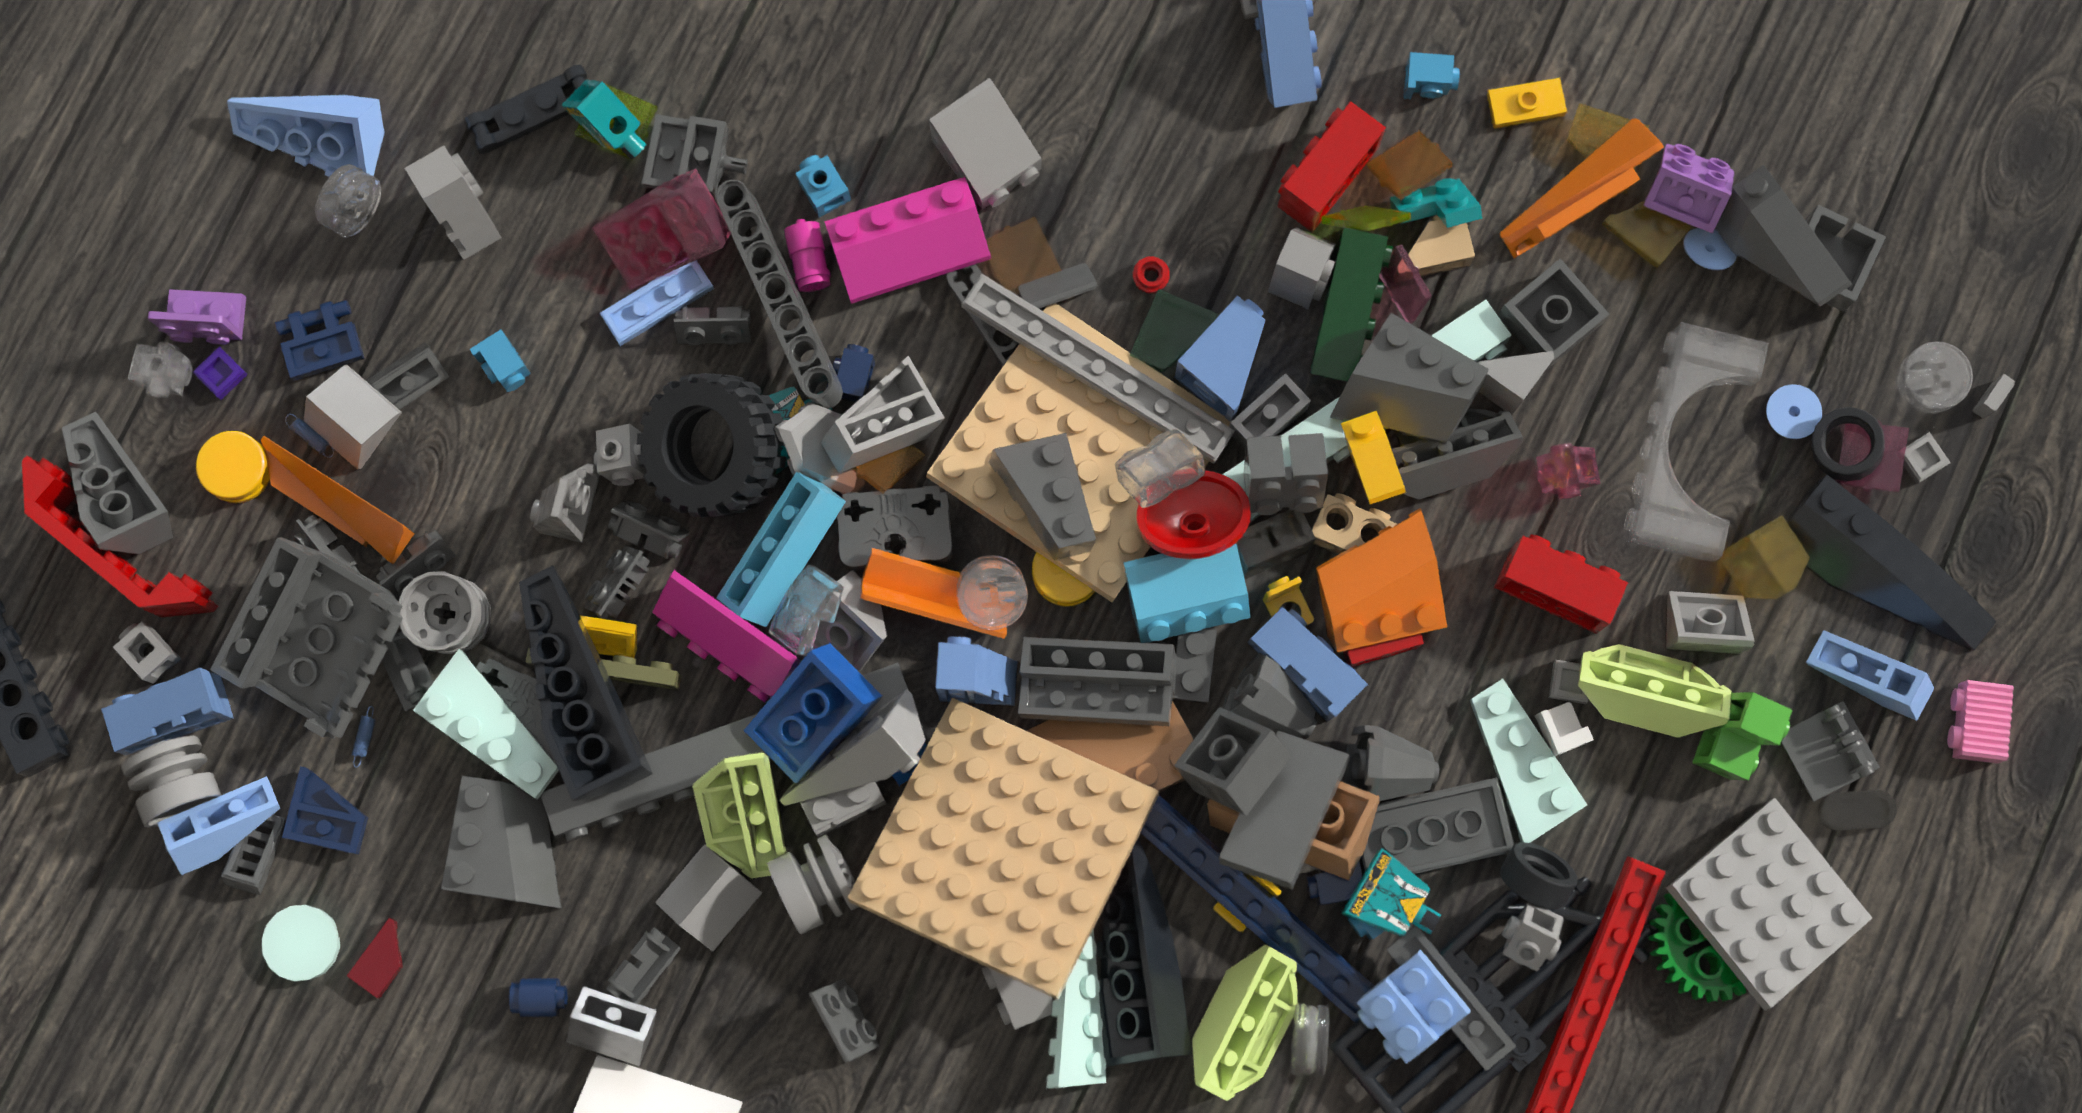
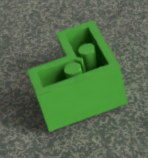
(1734, 747)

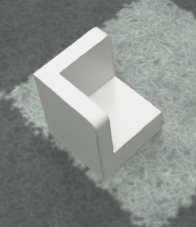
(1562, 729)

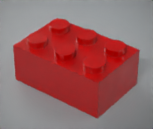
(1329, 165)
(1561, 583)

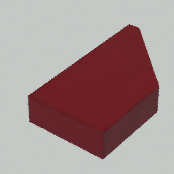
(379, 961)

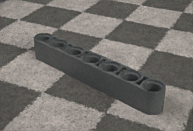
(790, 304)

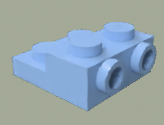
(1412, 1007)

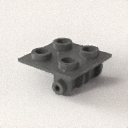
(621, 565)
(1828, 751)
(845, 1020)

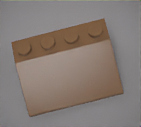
(1133, 750)

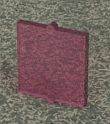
(1405, 285)
(1889, 472)

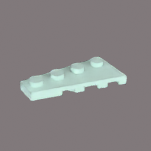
(480, 721)
(1530, 775)
(1079, 1026)

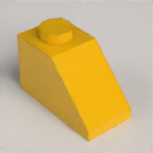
(1373, 457)

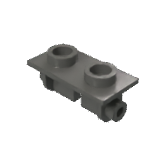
(696, 327)
(661, 531)
(318, 536)
(428, 555)
(406, 670)
(654, 954)

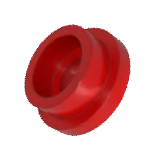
(1154, 264)

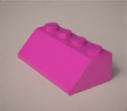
(908, 240)
(724, 636)

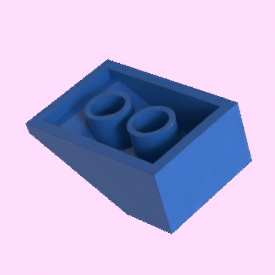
(812, 711)

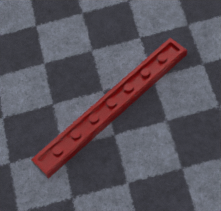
(1596, 988)

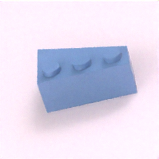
(1288, 51)
(1309, 663)
(974, 674)
(167, 711)

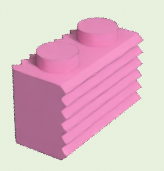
(1981, 721)

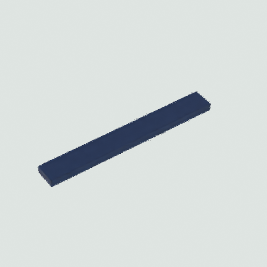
(1256, 908)

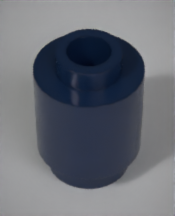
(538, 997)

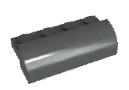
(1097, 681)

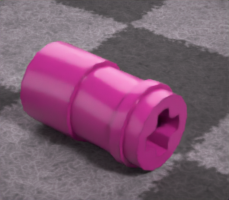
(807, 254)

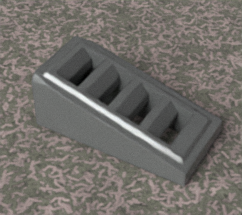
(235, 862)

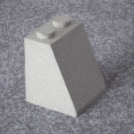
(985, 145)

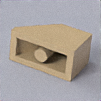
(1442, 248)

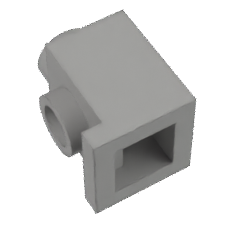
(155, 664)

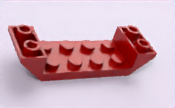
(45, 498)

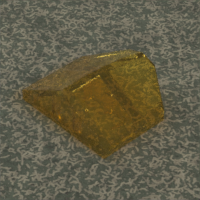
(1766, 561)

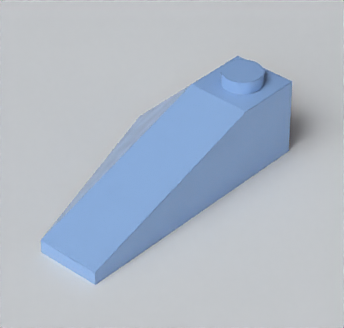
(313, 128)

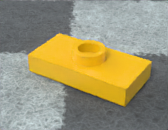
(1526, 103)
(612, 636)

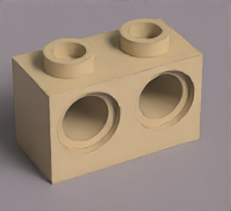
(1355, 519)

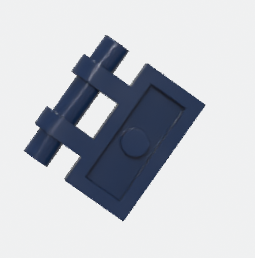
(323, 349)

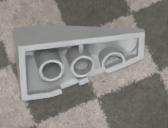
(566, 504)
(872, 755)

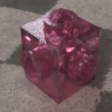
(1567, 470)

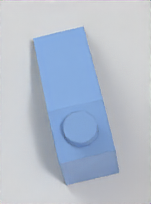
(1872, 674)
(217, 825)

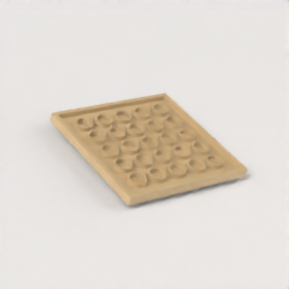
(1039, 401)
(1004, 848)

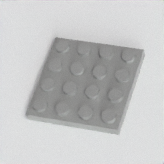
(1769, 904)

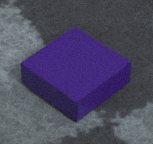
(220, 373)

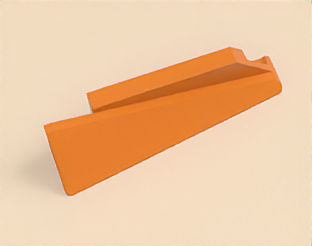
(1585, 188)
(335, 503)

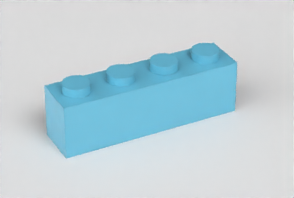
(781, 549)

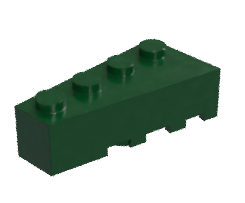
(1350, 303)

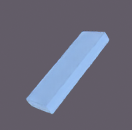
(656, 301)

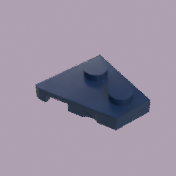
(323, 816)

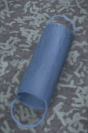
(309, 435)
(363, 736)

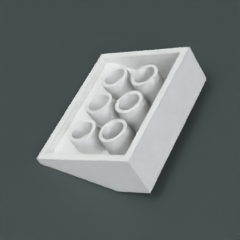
(629, 1089)

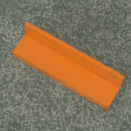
(915, 589)

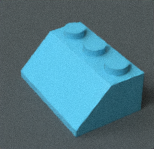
(1185, 595)

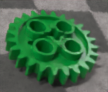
(1721, 978)

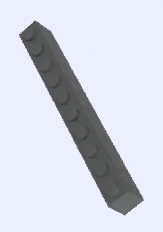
(677, 769)

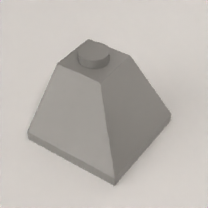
(857, 625)

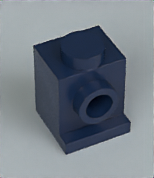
(854, 372)
(1331, 888)

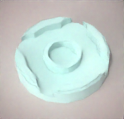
(300, 943)

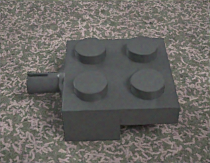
(689, 144)

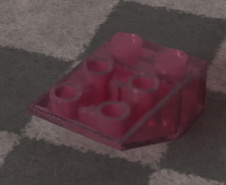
(664, 230)

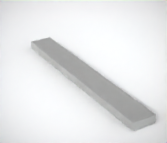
(1095, 366)

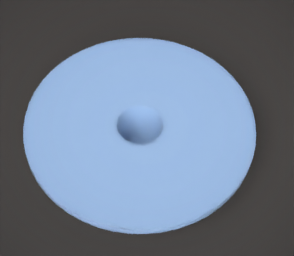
(1708, 249)
(1793, 411)

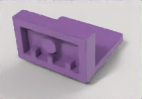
(1691, 187)
(202, 315)

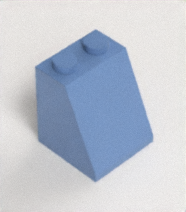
(1222, 357)

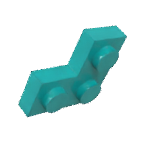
(1446, 198)

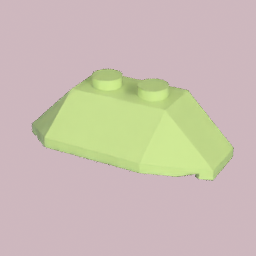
(1653, 691)
(741, 813)
(1245, 1022)

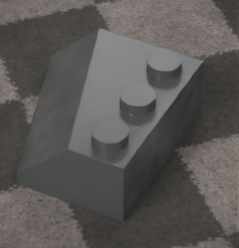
(1412, 383)
(501, 845)

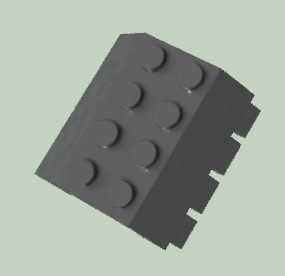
(310, 635)

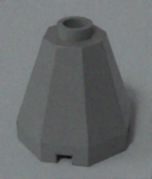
(1271, 699)
(1388, 764)

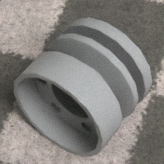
(424, 607)
(169, 776)
(812, 883)

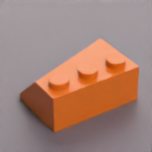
(1383, 588)

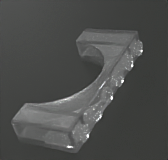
(1663, 511)

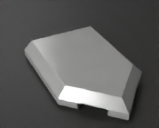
(806, 454)

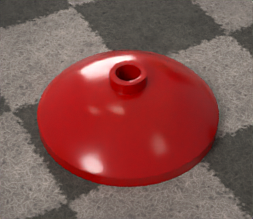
(1197, 518)

